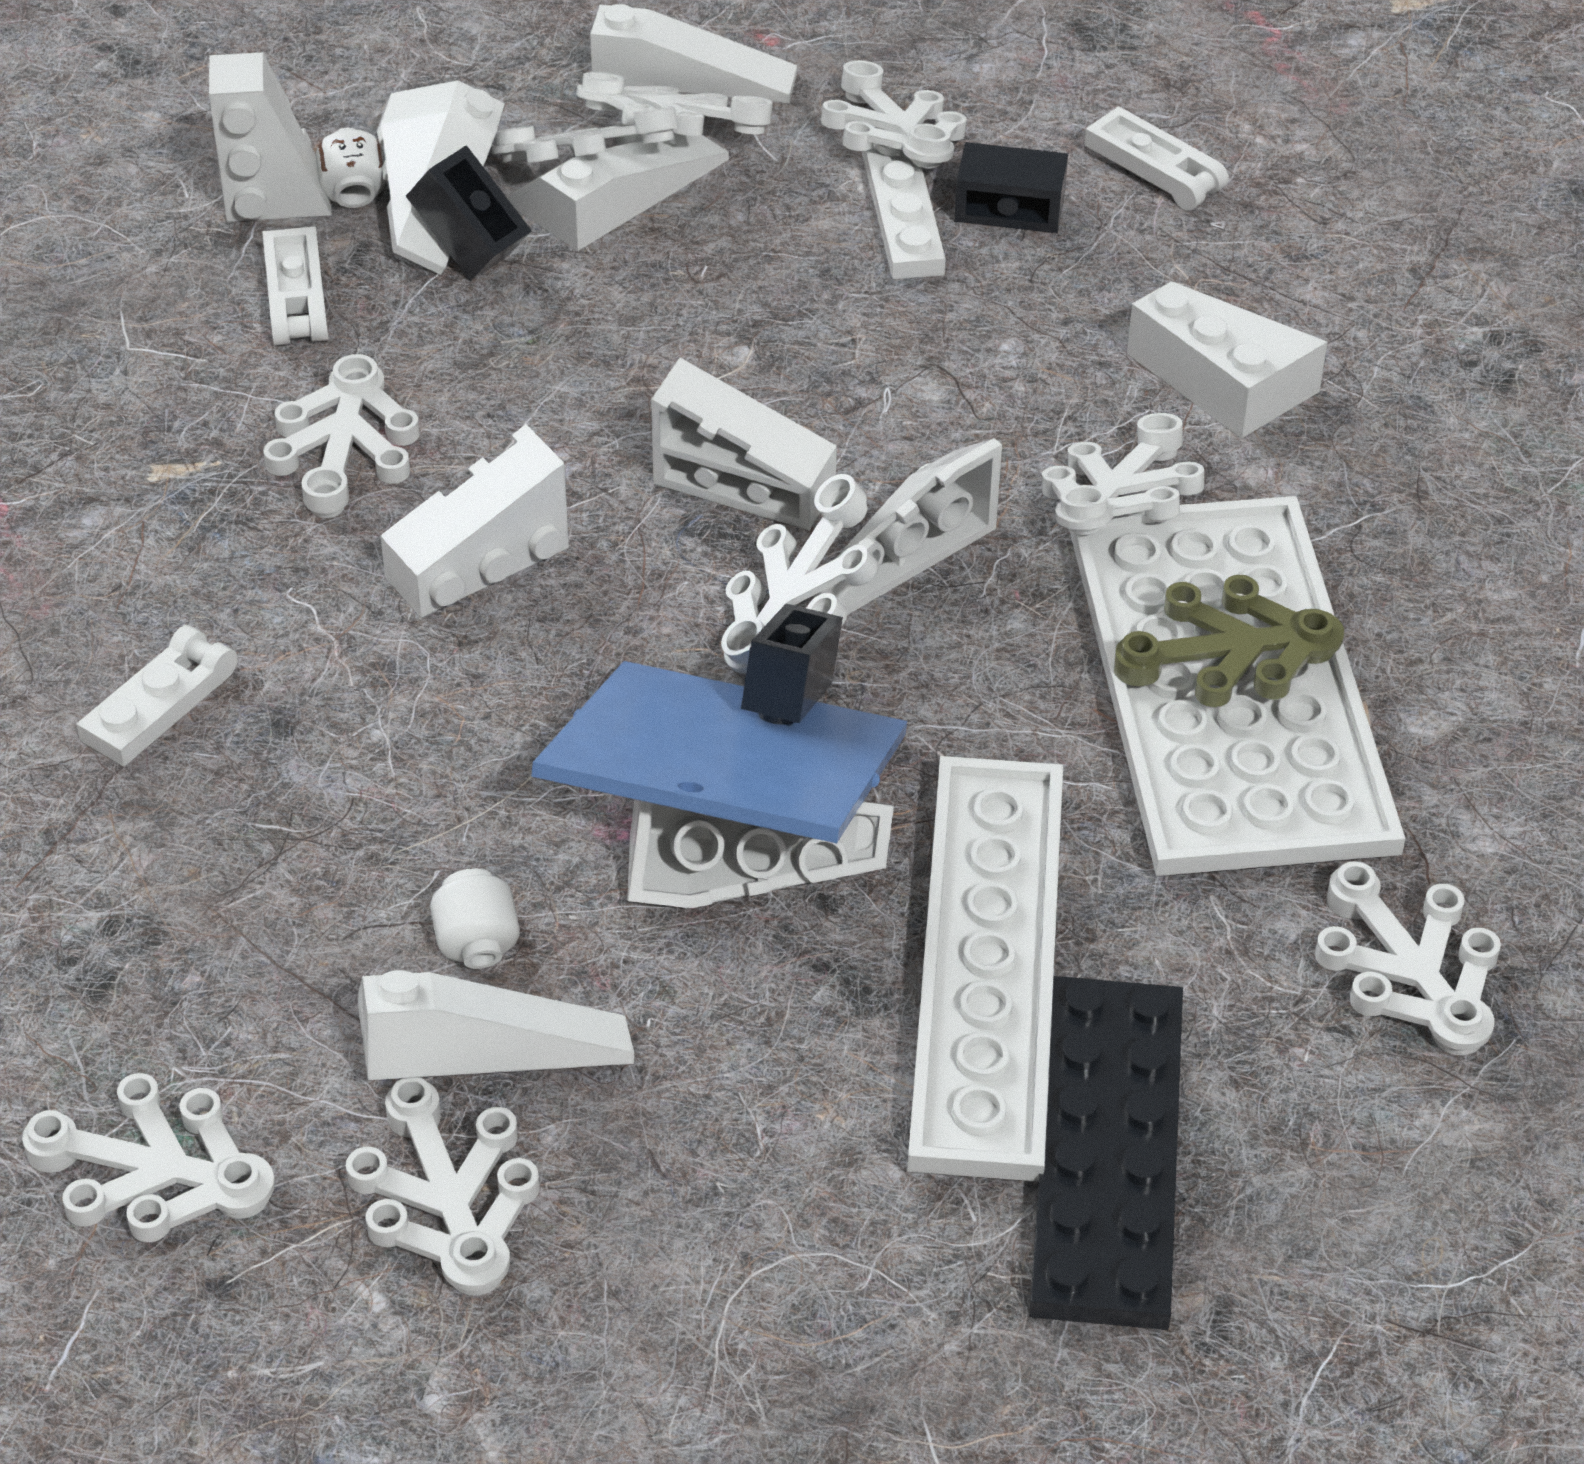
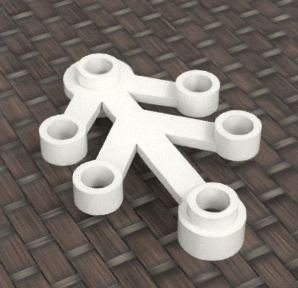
(607, 92)
(520, 142)
(923, 143)
(351, 384)
(842, 506)
(1089, 507)
(1455, 1018)
(153, 1165)
(445, 1191)

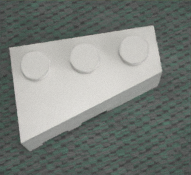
(259, 144)
(1225, 357)
(735, 449)
(481, 531)

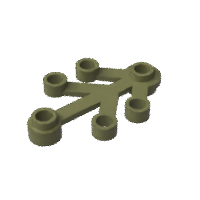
(1304, 635)

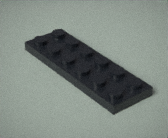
(1109, 1155)

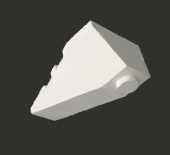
(419, 132)

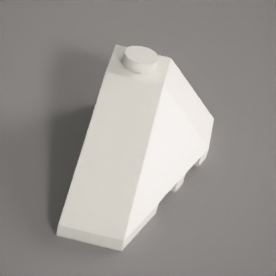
(665, 51)
(611, 187)
(928, 520)
(706, 859)
(461, 1027)

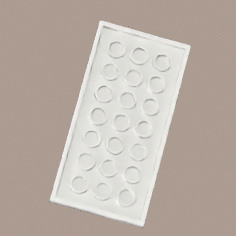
(1259, 774)

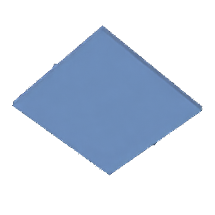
(697, 751)

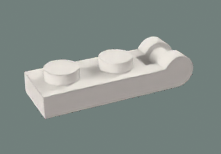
(1157, 157)
(294, 284)
(157, 696)

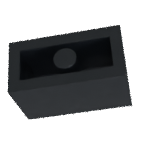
(1011, 187)
(468, 212)
(791, 664)

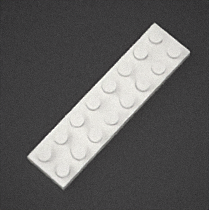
(988, 972)

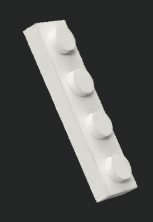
(904, 214)

